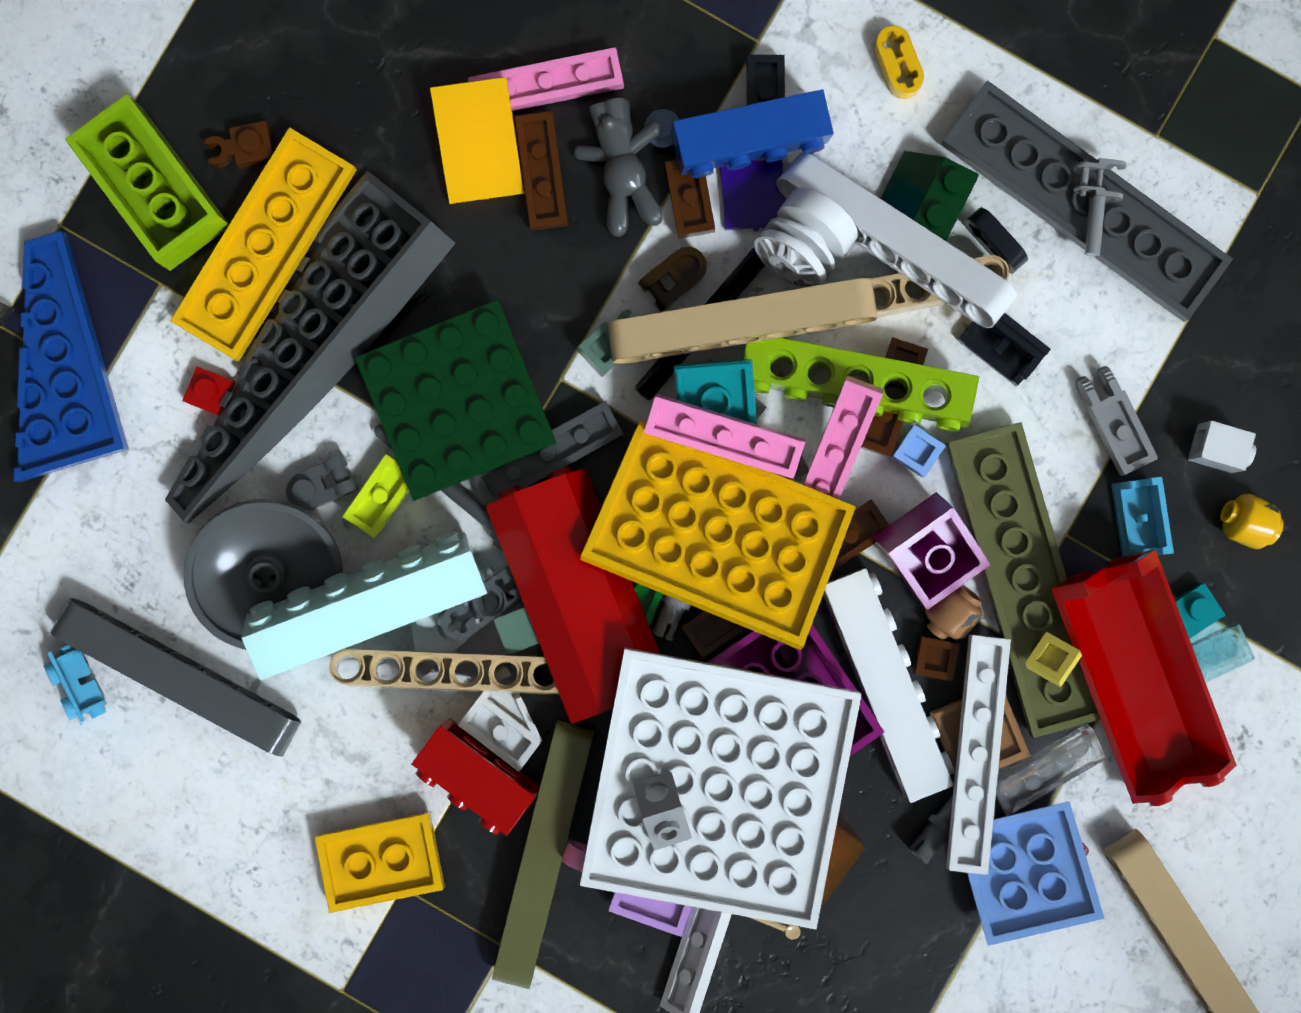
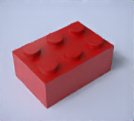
(475, 778)

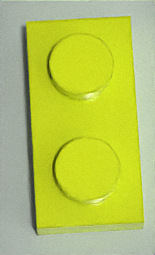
(378, 498)

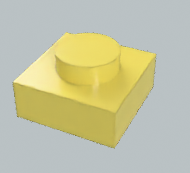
(1053, 659)

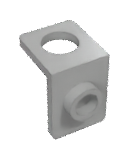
(662, 819)

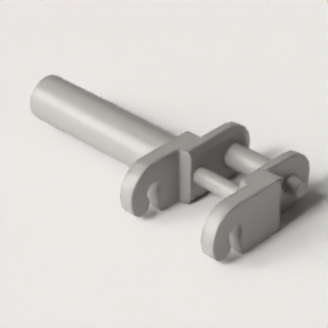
(1097, 199)

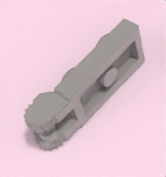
(1117, 423)

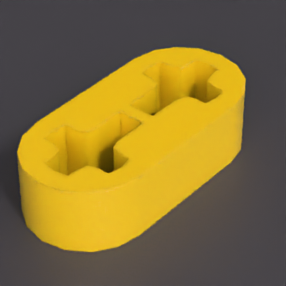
(906, 58)

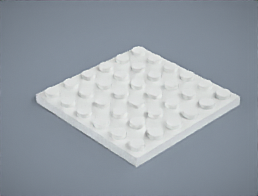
(756, 777)

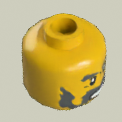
(1252, 521)

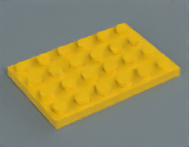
(720, 536)

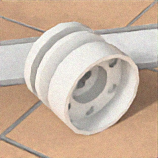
(806, 238)

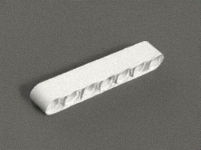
(906, 244)

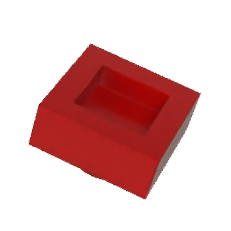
(207, 390)

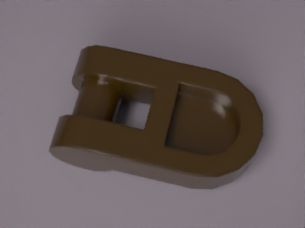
(685, 267)

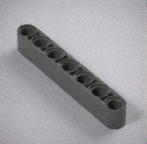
(176, 677)

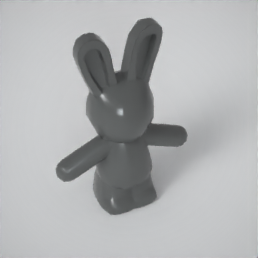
(624, 171)

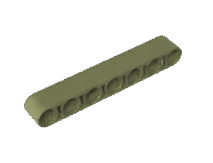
(543, 854)

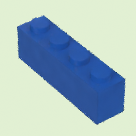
(751, 133)

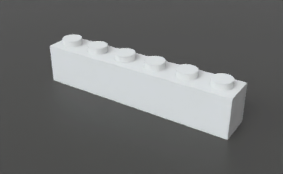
(886, 684)

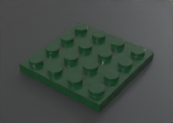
(456, 400)

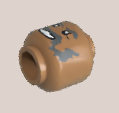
(955, 614)

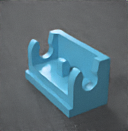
(1142, 516)

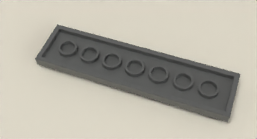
(1040, 172)

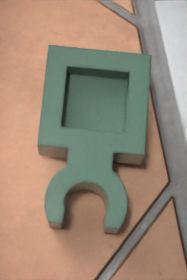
(597, 348)

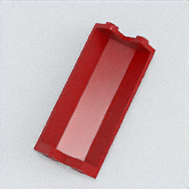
(575, 608)
(1144, 678)

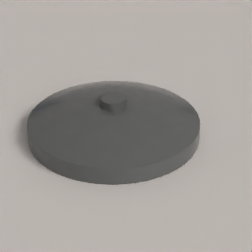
(255, 556)

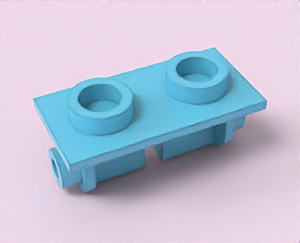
(79, 698)

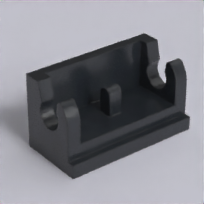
(1005, 348)

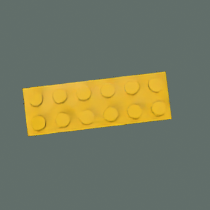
(263, 244)

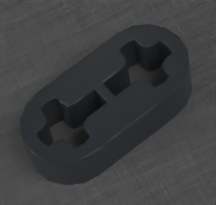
(996, 238)

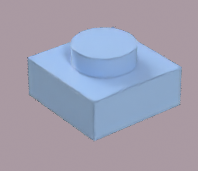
(918, 451)

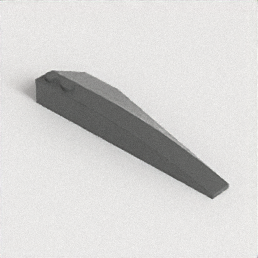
(354, 284)

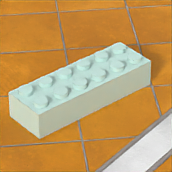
(362, 604)

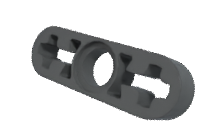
(470, 626)

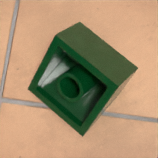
(930, 190)

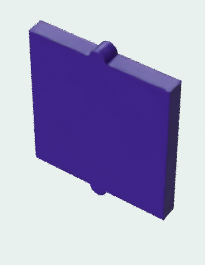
(751, 195)

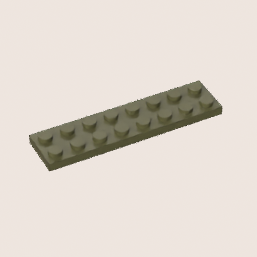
(1018, 540)

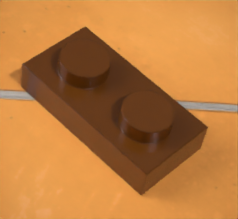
(689, 202)

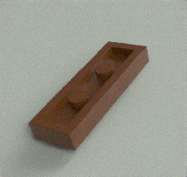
(541, 171)
(886, 428)

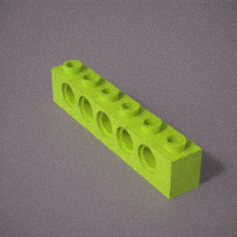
(956, 387)

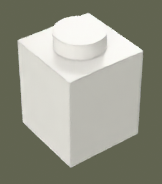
(1222, 447)

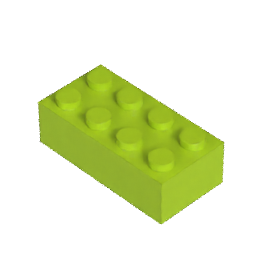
(147, 182)

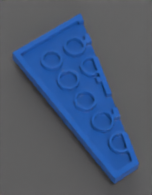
(62, 378)

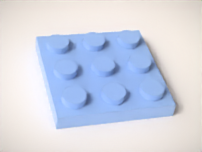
(1035, 877)

